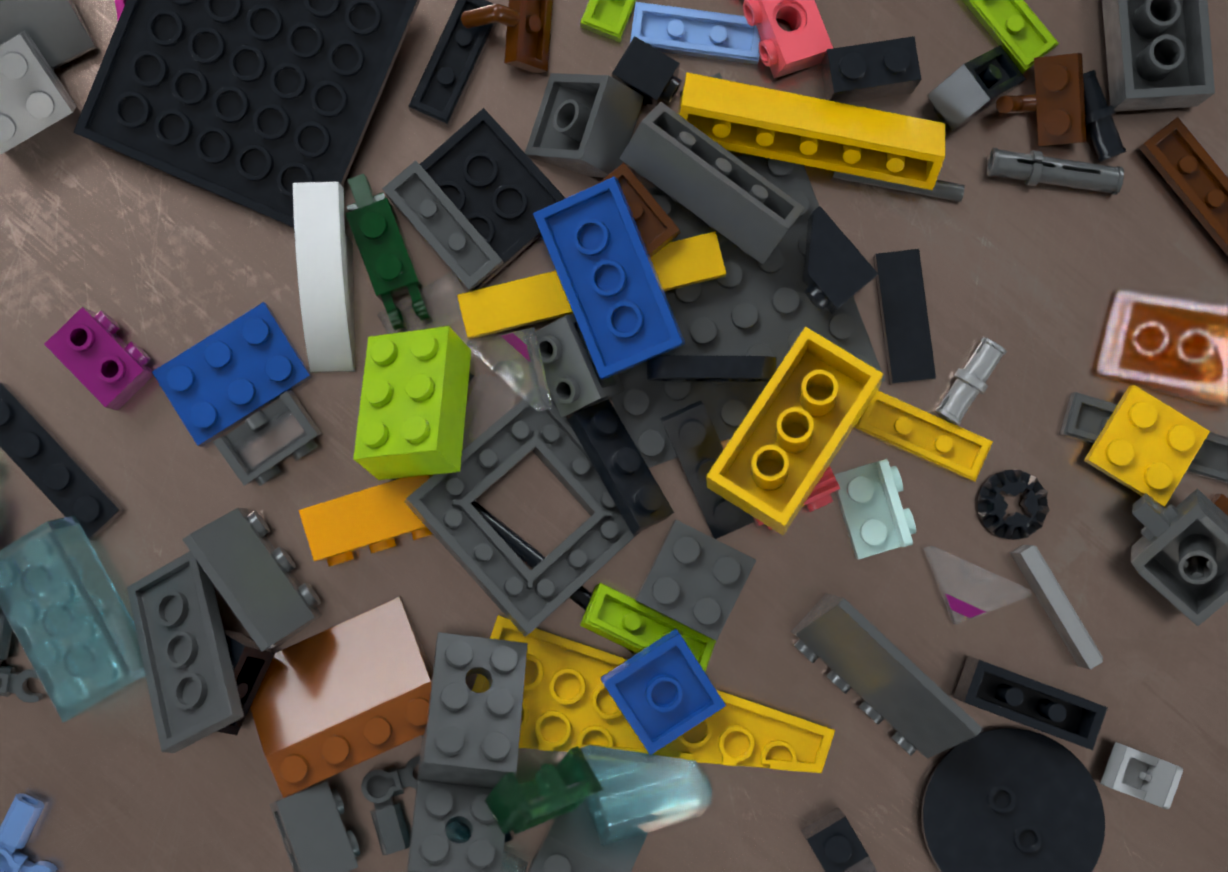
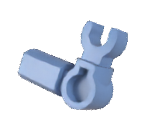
(15, 833)

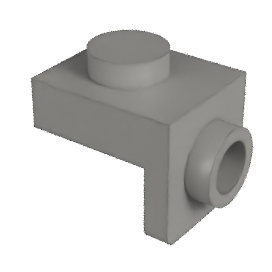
(1142, 775)

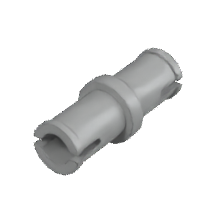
(971, 381)

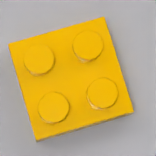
(1146, 445)

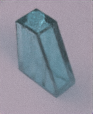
(643, 792)

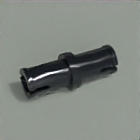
(1099, 119)

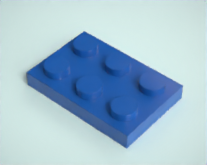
(232, 374)

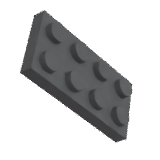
(184, 653)

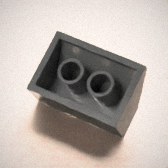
(254, 577)

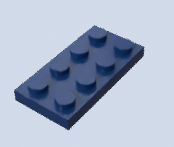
(609, 278)

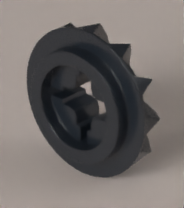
(992, 504)

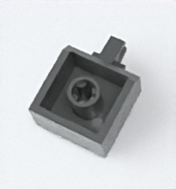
(1169, 540)

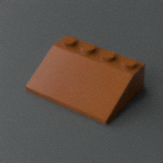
(343, 697)

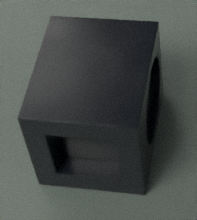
(648, 73)

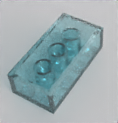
(69, 617)

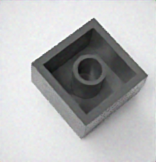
(695, 579)

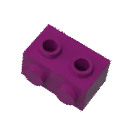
(100, 357)

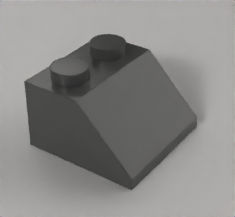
(584, 123)

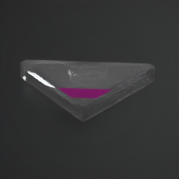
(517, 362)
(969, 588)

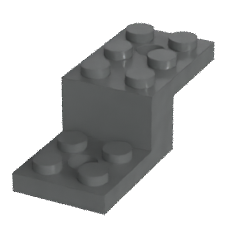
(466, 753)

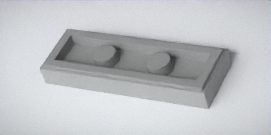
(1057, 606)

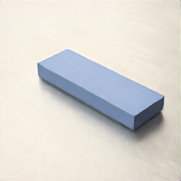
(696, 33)

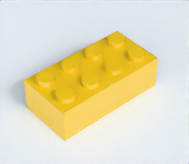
(794, 430)

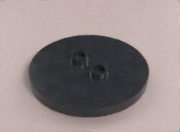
(1012, 807)

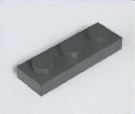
(443, 225)

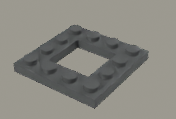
(447, 512)

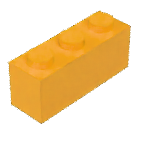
(363, 520)

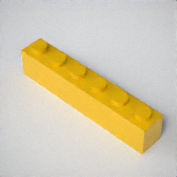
(815, 131)

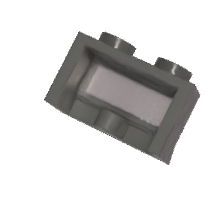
(268, 439)

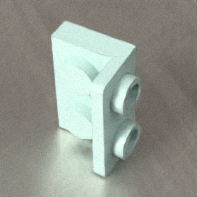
(874, 509)

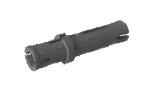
(1055, 171)

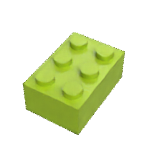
(413, 404)

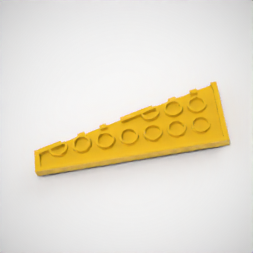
(572, 708)

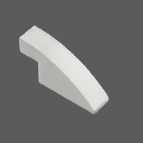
(324, 276)

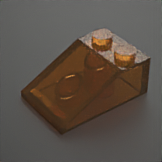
(1168, 347)

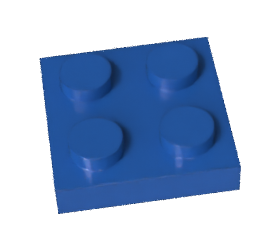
(663, 691)

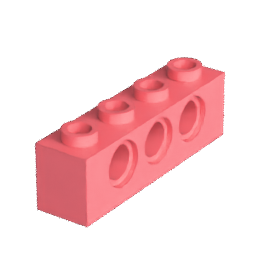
(792, 49)

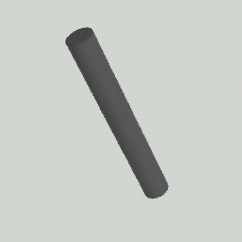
(941, 189)

